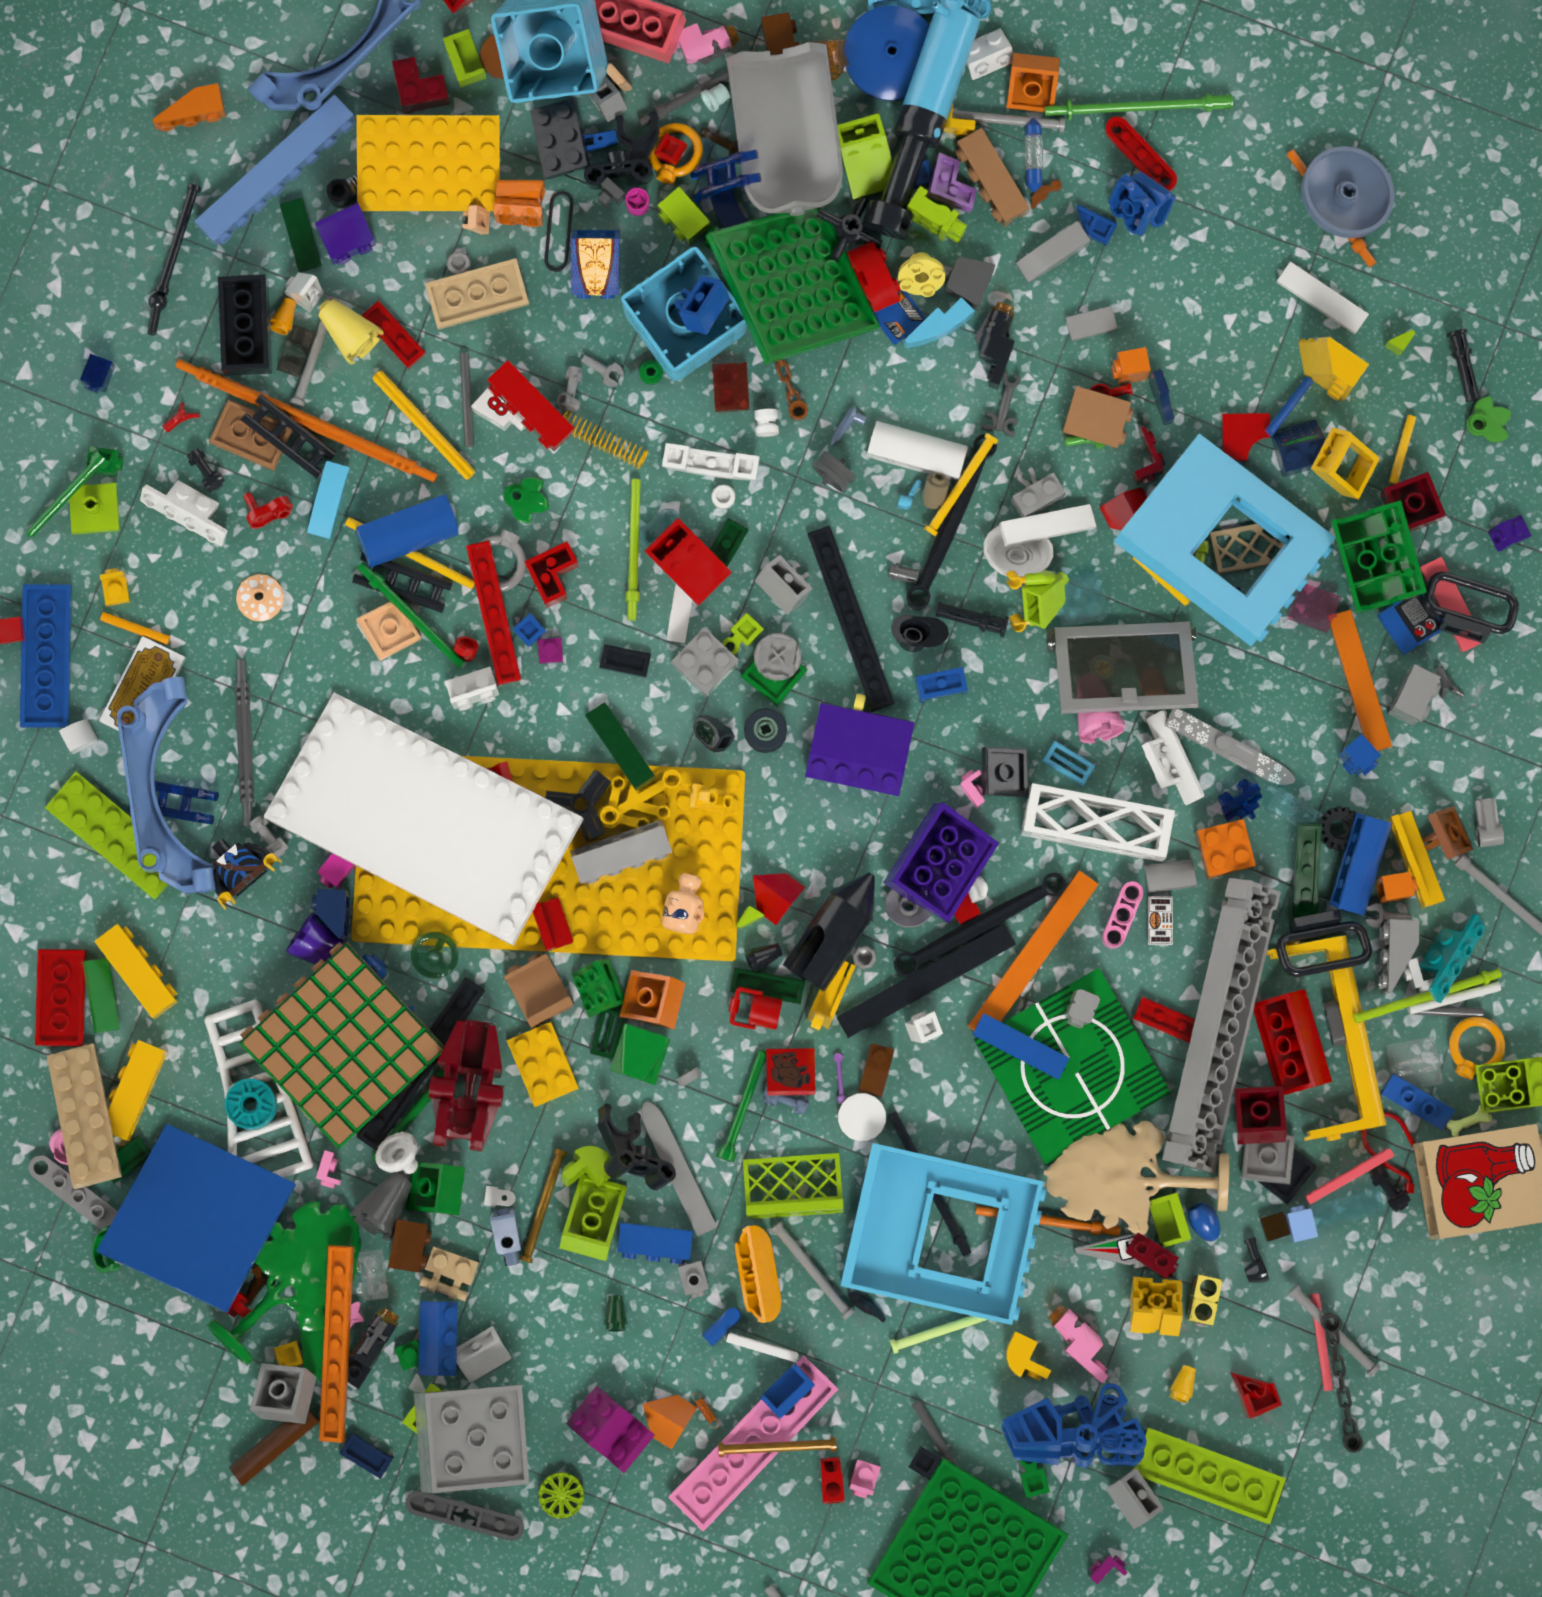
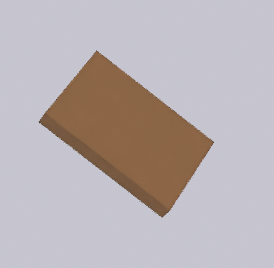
(241, 440)

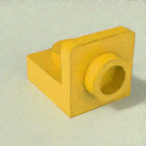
(115, 587)

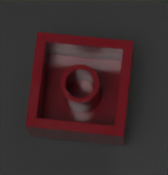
(1418, 500)
(1260, 1115)

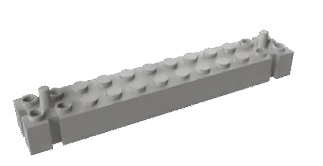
(1221, 1025)

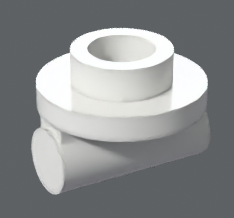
(978, 890)

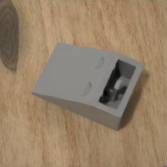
(1399, 944)

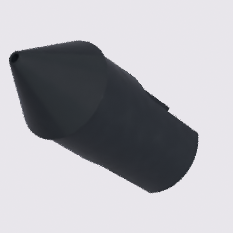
(833, 932)

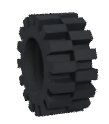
(1328, 818)

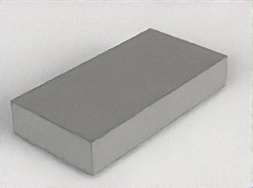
(1091, 323)

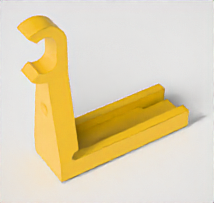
(826, 1003)

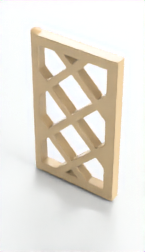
(1240, 565)

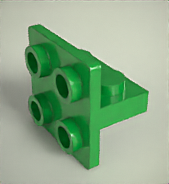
(598, 987)

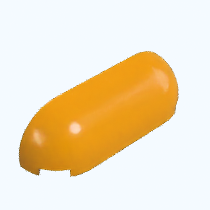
(758, 1274)

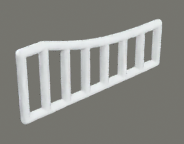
(291, 1118)

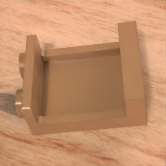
(1097, 417)

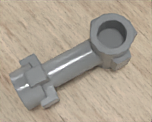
(568, 400)
(275, 846)

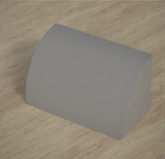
(1169, 876)

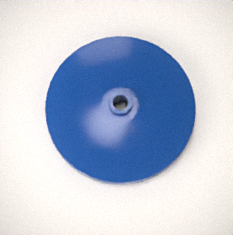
(867, 46)

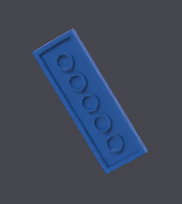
(46, 656)

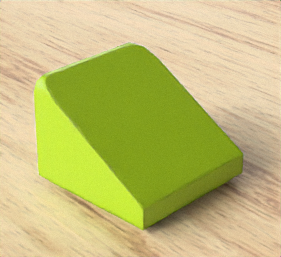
(1400, 342)
(749, 916)

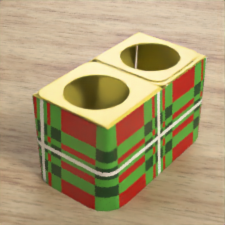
(1200, 1298)

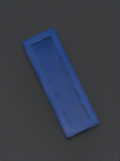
(1417, 1101)

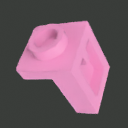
(973, 792)
(327, 1165)
(864, 1478)

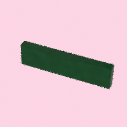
(620, 746)
(1306, 868)

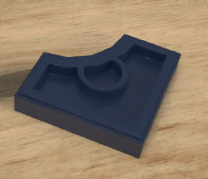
(1161, 395)

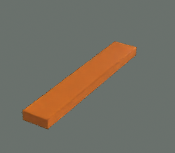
(1359, 680)

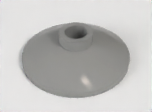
(895, 909)

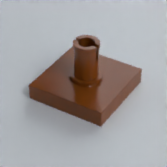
(1448, 833)

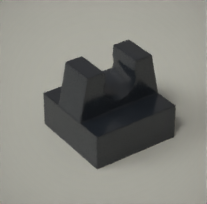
(924, 1462)

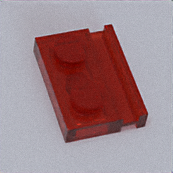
(730, 387)

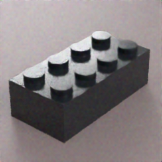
(244, 325)

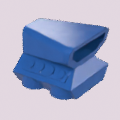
(1140, 202)

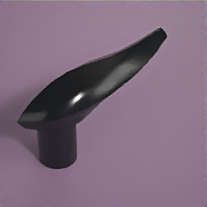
(866, 1305)

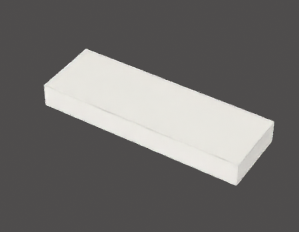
(762, 1347)

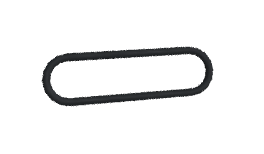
(549, 231)

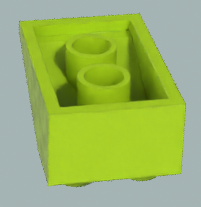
(593, 1218)

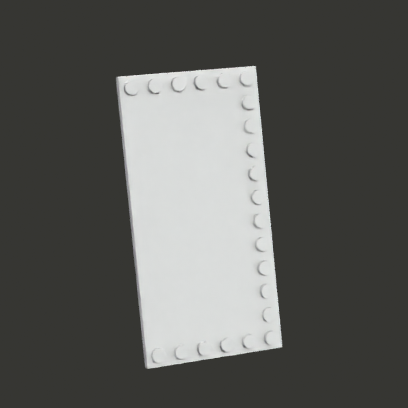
(423, 818)

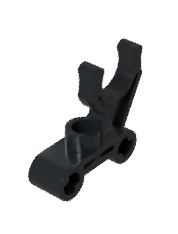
(627, 162)
(631, 1158)

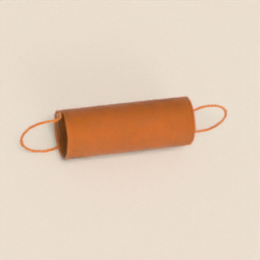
(705, 1410)

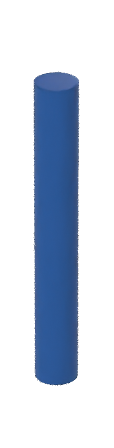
(1289, 406)

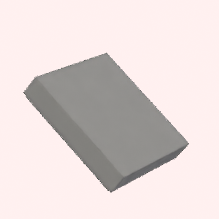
(1269, 1161)

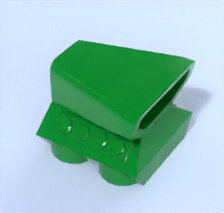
(640, 1054)

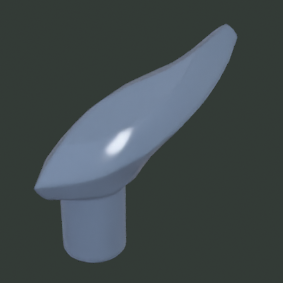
(845, 424)

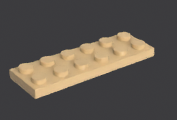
(84, 1116)

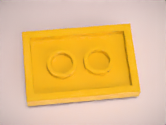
(542, 1064)

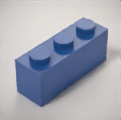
(654, 1243)
(438, 1338)

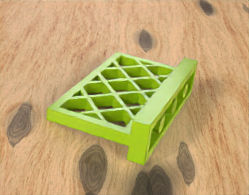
(793, 1207)

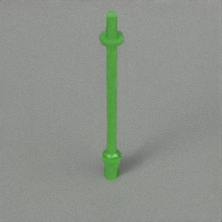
(1207, 102)

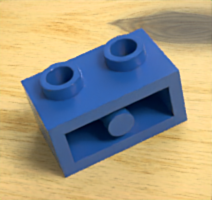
(1359, 757)

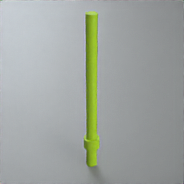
(632, 596)

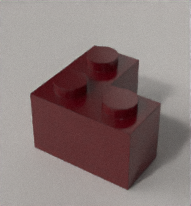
(418, 93)

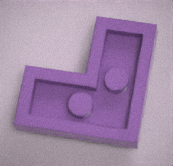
(946, 188)

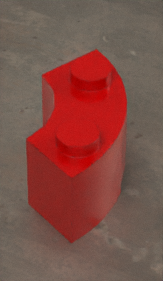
(874, 276)

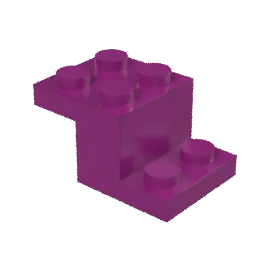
(610, 1429)

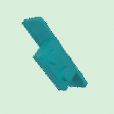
(1449, 955)

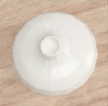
(1022, 558)

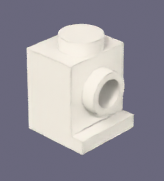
(923, 1027)

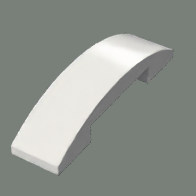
(710, 463)

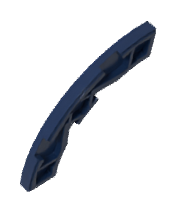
(725, 205)

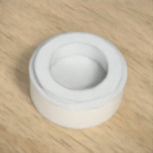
(723, 497)

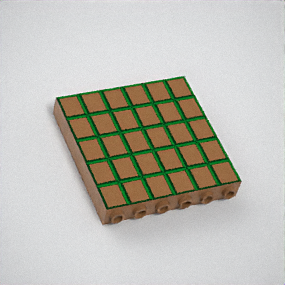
(341, 1044)

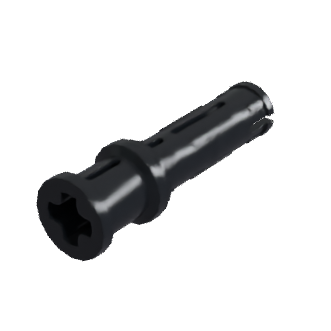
(1462, 353)
(944, 610)

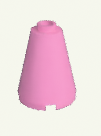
(1099, 724)

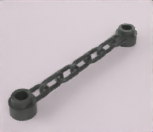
(1347, 1435)

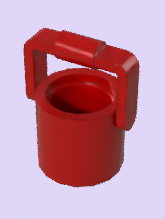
(763, 1013)

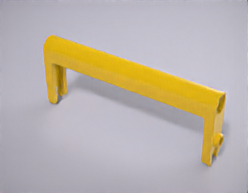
(1356, 1037)

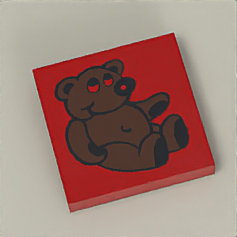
(791, 1071)

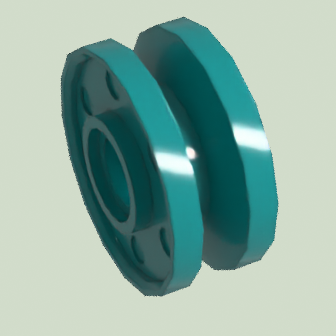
(236, 1100)

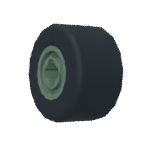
(765, 738)

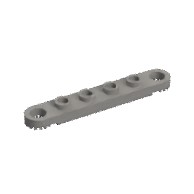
(80, 1199)

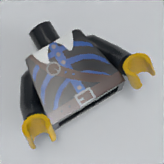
(239, 868)

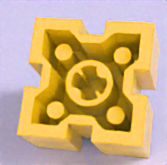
(1156, 1306)

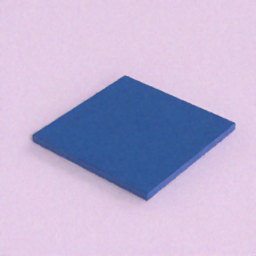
(196, 1218)

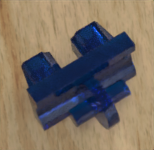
(1243, 804)

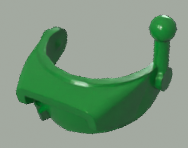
(109, 1265)

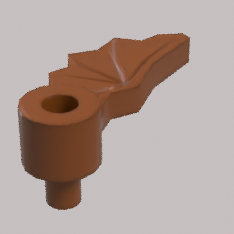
(1042, 193)

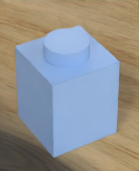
(1301, 1224)

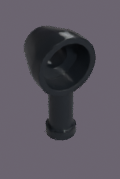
(1256, 1270)

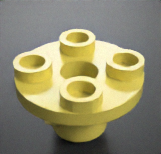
(921, 275)

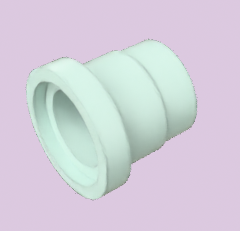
(715, 97)

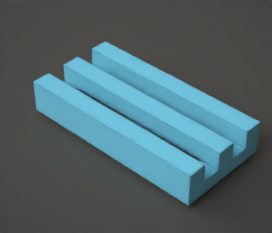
(1086, 774)

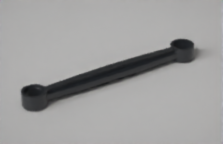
(947, 533)
(980, 924)

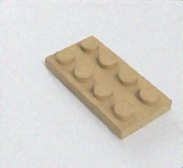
(477, 294)

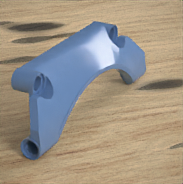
(289, 90)
(140, 745)

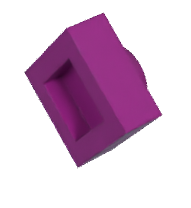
(550, 651)

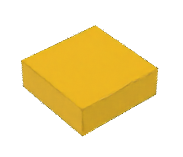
(289, 1354)

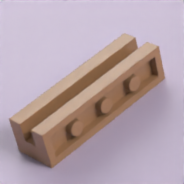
(992, 177)

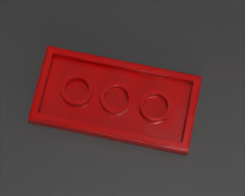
(60, 997)

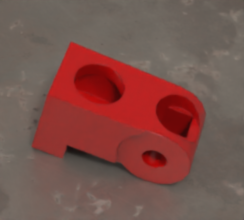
(832, 1481)

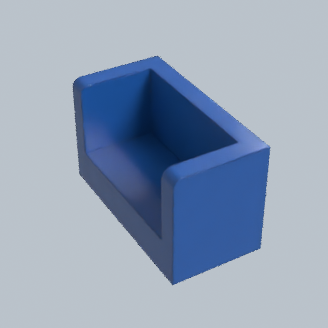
(941, 684)
(787, 1391)

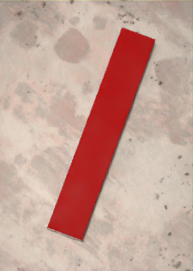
(493, 612)

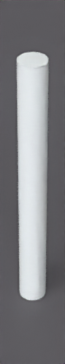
(1456, 997)

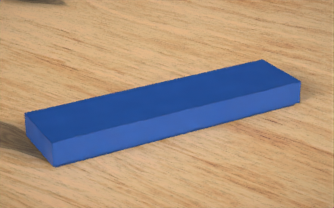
(1020, 1046)

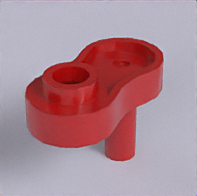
(261, 516)

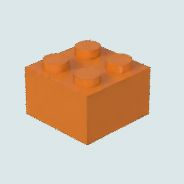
(1225, 849)

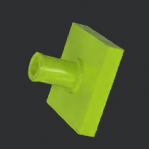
(95, 509)

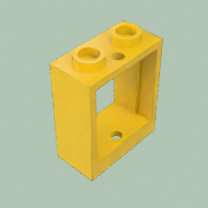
(1326, 465)

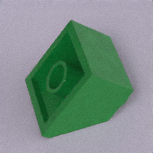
(436, 1188)

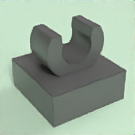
(610, 193)

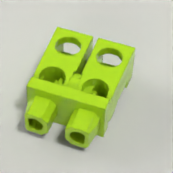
(936, 218)

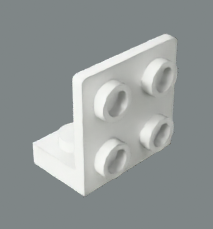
(472, 689)

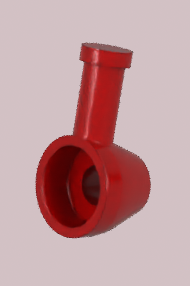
(1114, 392)

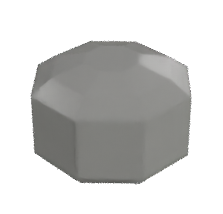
(864, 957)

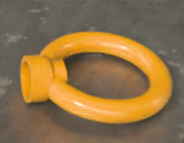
(668, 173)
(1465, 1067)

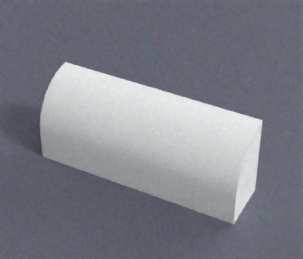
(916, 451)

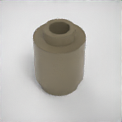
(935, 490)

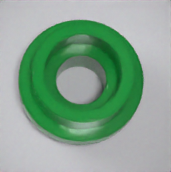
(651, 379)

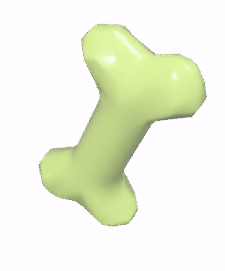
(1458, 1125)

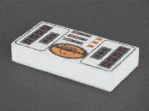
(1160, 920)

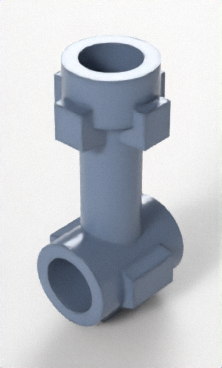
(799, 1105)

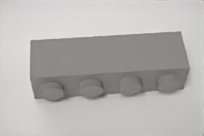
(621, 851)

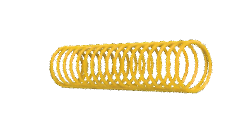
(639, 463)

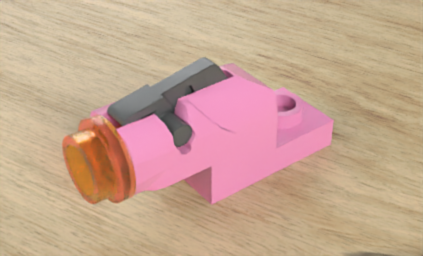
(706, 46)
(1083, 1339)

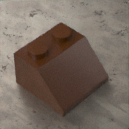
(409, 1246)

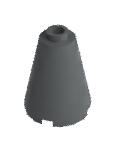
(383, 1205)

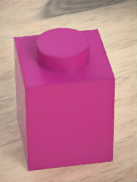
(335, 871)

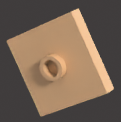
(388, 630)

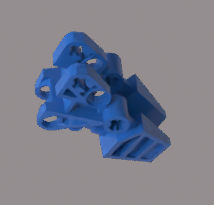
(1038, 1434)

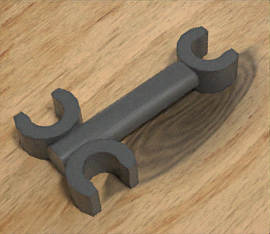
(1000, 422)

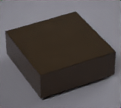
(1274, 1226)

